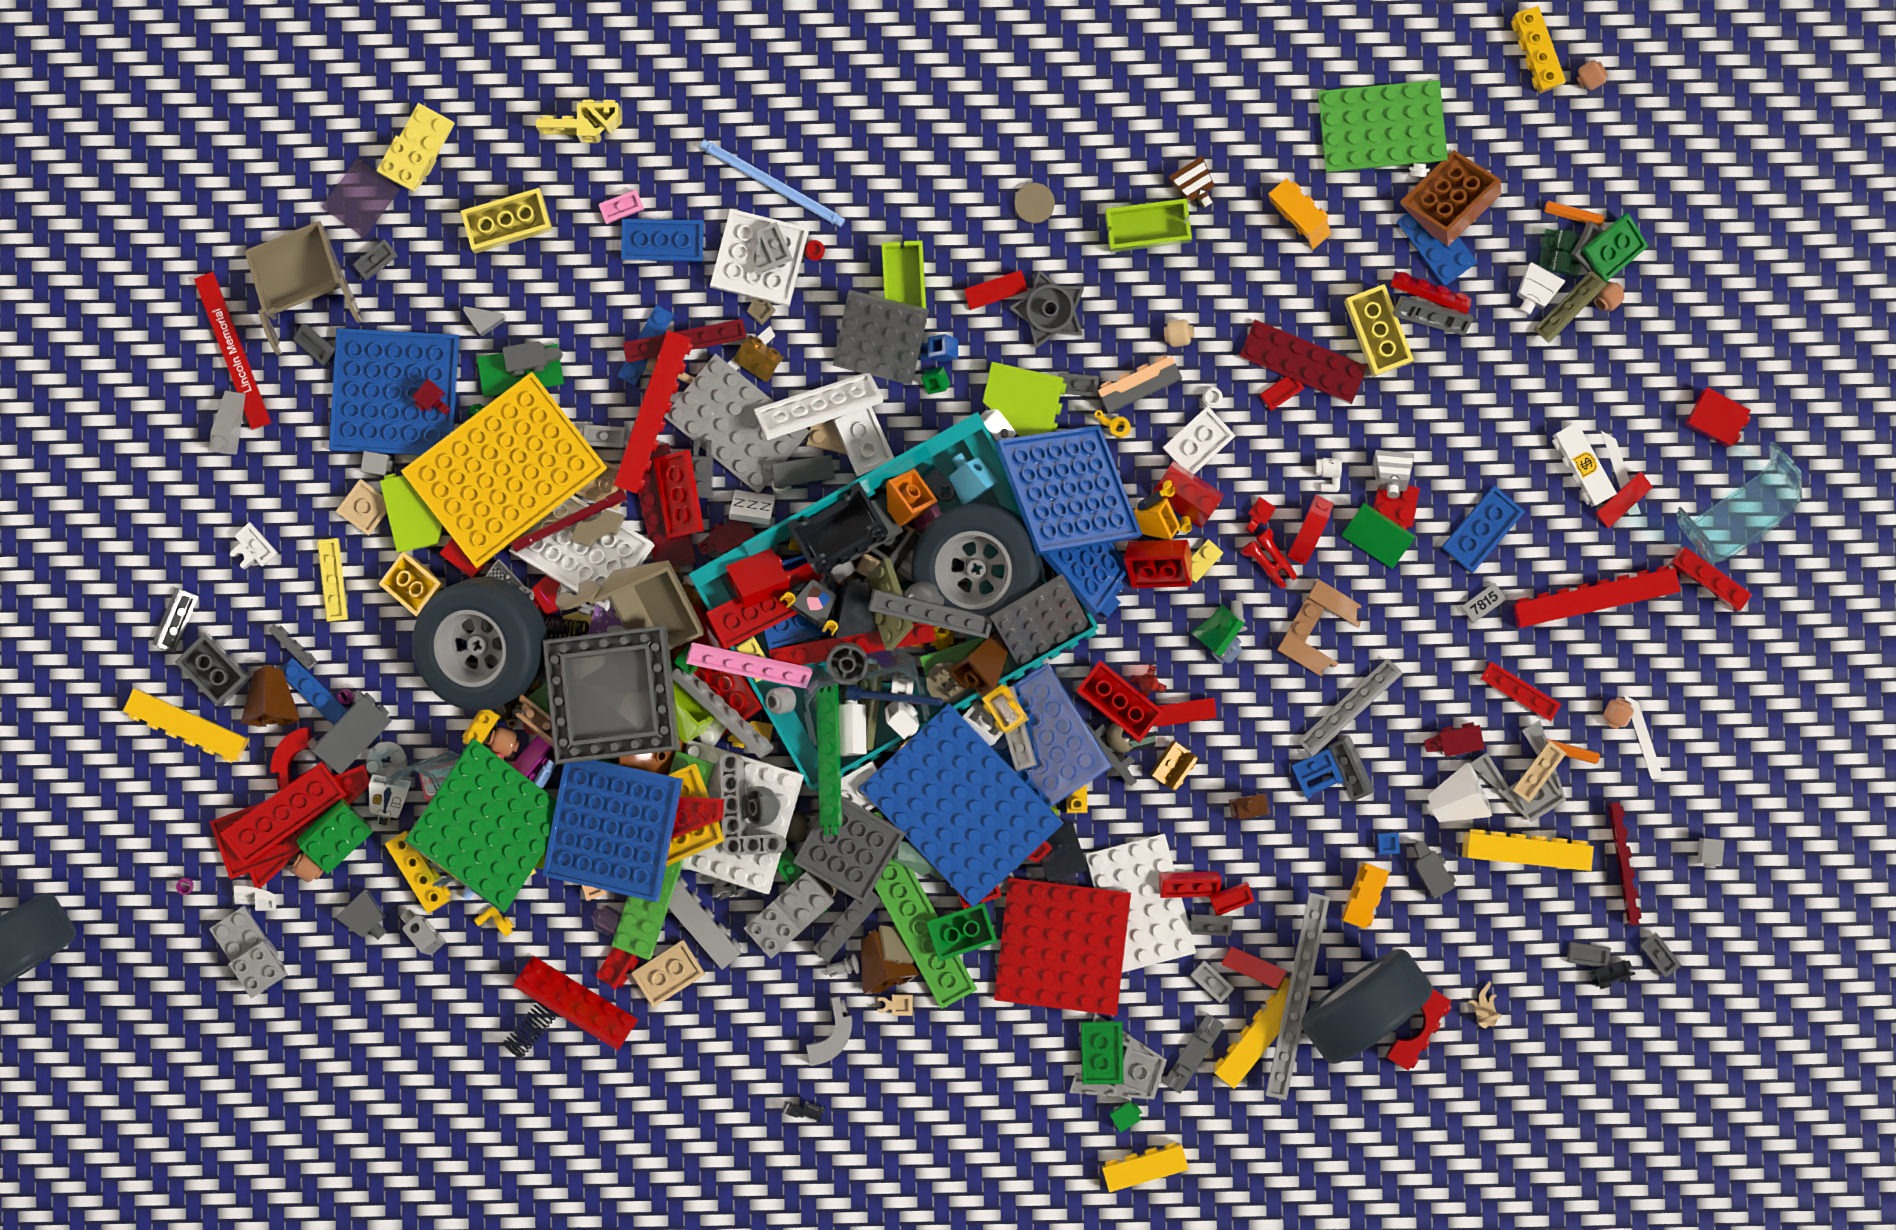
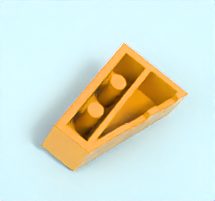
(1301, 212)
(1365, 895)

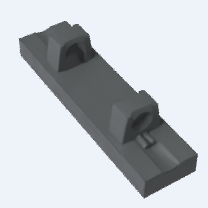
(1432, 315)
(1121, 767)
(1193, 1053)

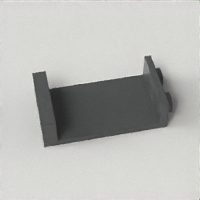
(351, 733)

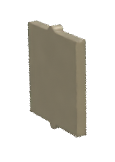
(893, 946)

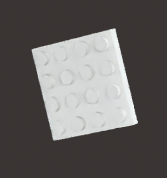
(737, 259)

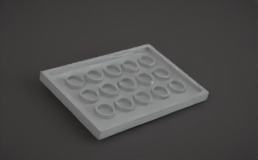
(721, 409)

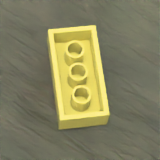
(506, 220)
(1378, 330)

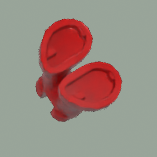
(1266, 540)

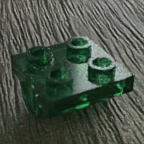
(1556, 252)

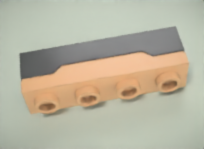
(1140, 384)

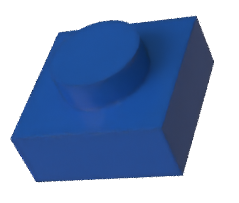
(1388, 843)

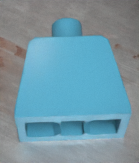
(971, 479)

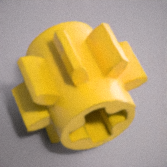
(944, 638)

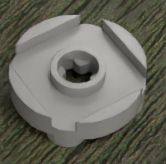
(381, 751)

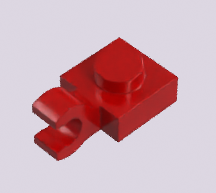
(1260, 513)

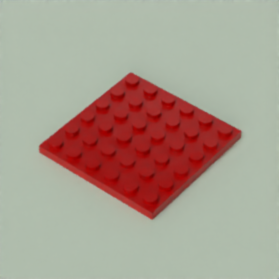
(1062, 946)

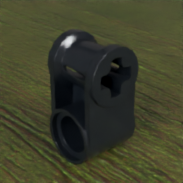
(936, 481)

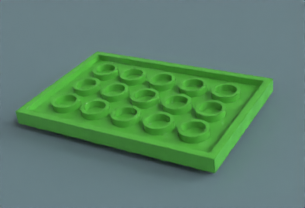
(1382, 126)

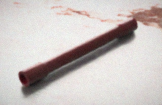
(529, 539)

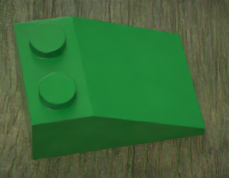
(961, 932)

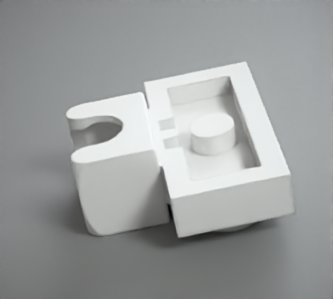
(253, 547)

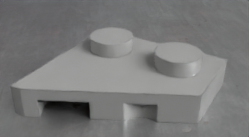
(771, 249)

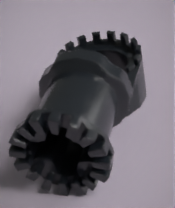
(809, 1110)

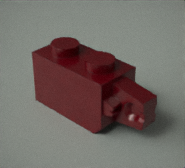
(726, 537)
(1456, 741)

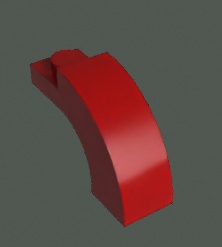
(1310, 530)
(285, 753)

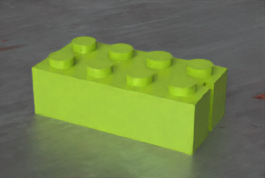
(1148, 225)
(904, 273)
(691, 715)

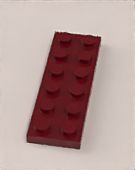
(1303, 361)
(676, 550)

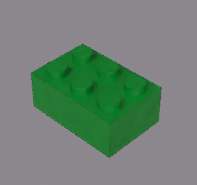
(334, 835)

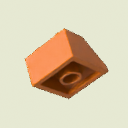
(908, 497)

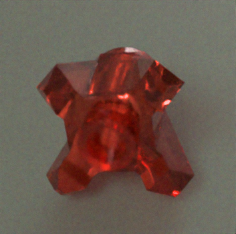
(1148, 682)

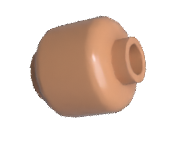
(1592, 75)
(1609, 297)
(1618, 713)
(503, 741)
(306, 868)

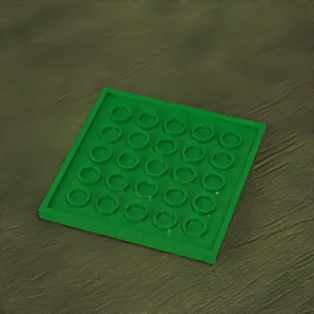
(485, 826)

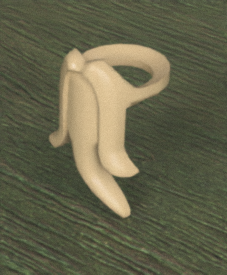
(1485, 1011)

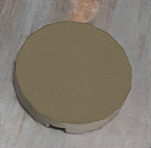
(1034, 203)

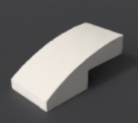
(250, 895)

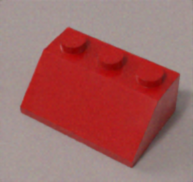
(1192, 495)
(1159, 563)

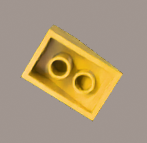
(410, 583)

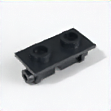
(1605, 977)

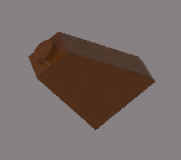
(981, 665)
(269, 699)
(879, 973)

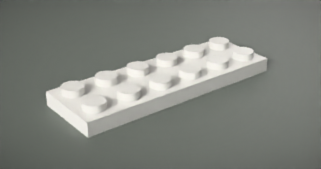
(818, 405)

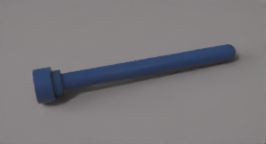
(856, 693)

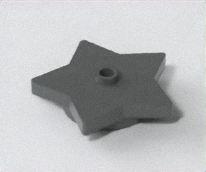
(1044, 295)

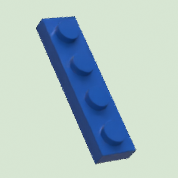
(655, 325)
(313, 691)

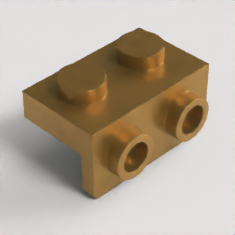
(758, 358)
(1174, 765)

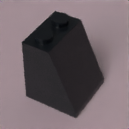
(852, 610)
(1065, 856)

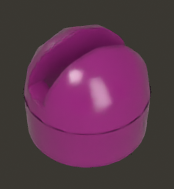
(349, 694)
(184, 889)

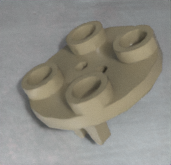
(940, 675)

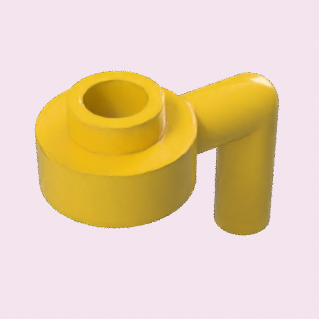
(1114, 424)
(504, 924)

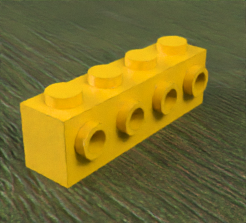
(1538, 49)
(418, 873)

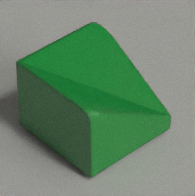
(935, 380)
(681, 661)

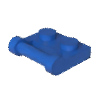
(1314, 767)

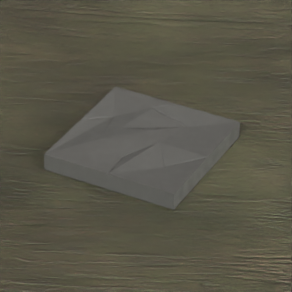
(611, 695)

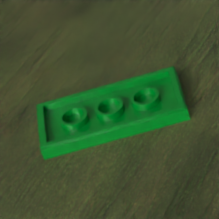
(497, 380)

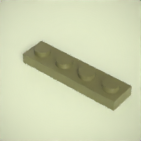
(1570, 306)

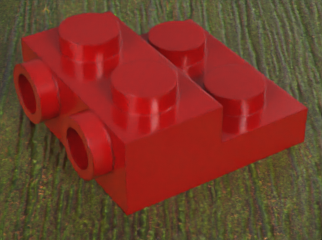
(1399, 509)

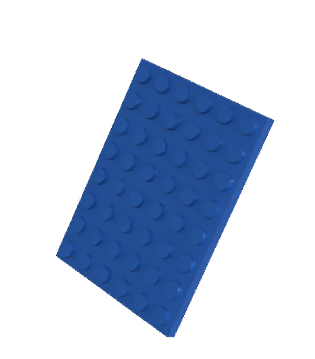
(961, 805)

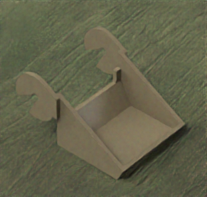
(295, 271)
(643, 598)

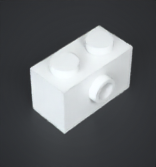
(902, 718)

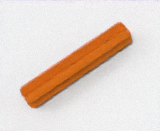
(1573, 213)
(1578, 753)

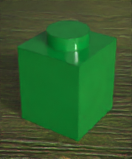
(1126, 1115)

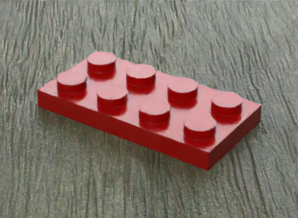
(678, 494)

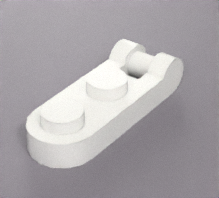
(902, 683)

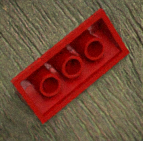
(1119, 701)

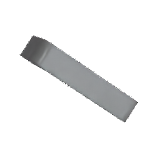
(739, 835)

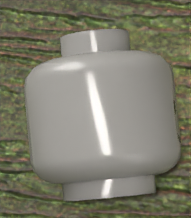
(781, 700)

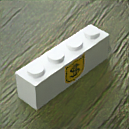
(1584, 465)

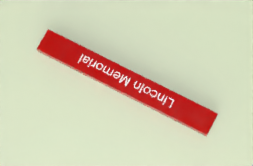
(232, 350)

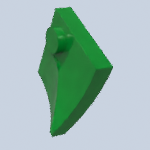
(1219, 630)

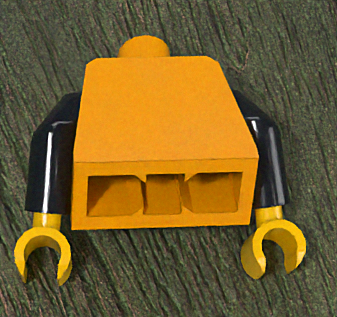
(1157, 517)

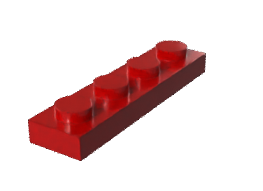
(1431, 292)
(1520, 691)

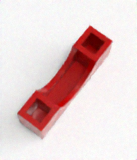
(1719, 584)
(1406, 1051)

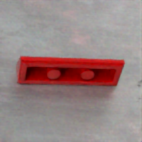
(995, 290)
(1623, 500)
(1187, 712)
(1189, 884)
(1254, 968)

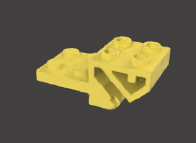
(606, 114)
(416, 149)

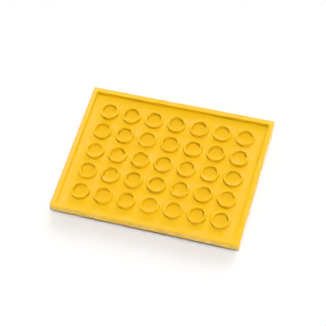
(504, 470)

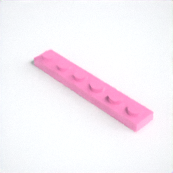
(749, 665)

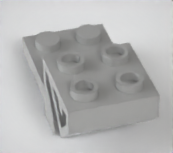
(789, 914)
(249, 951)

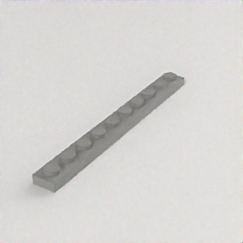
(1297, 996)

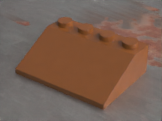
(1452, 197)

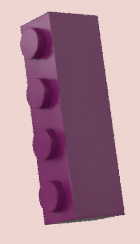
(534, 758)

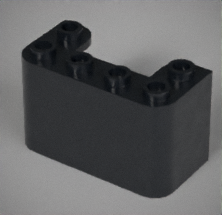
(839, 531)

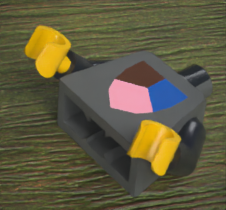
(814, 602)

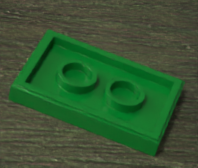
(1615, 247)
(1378, 535)
(1102, 1053)

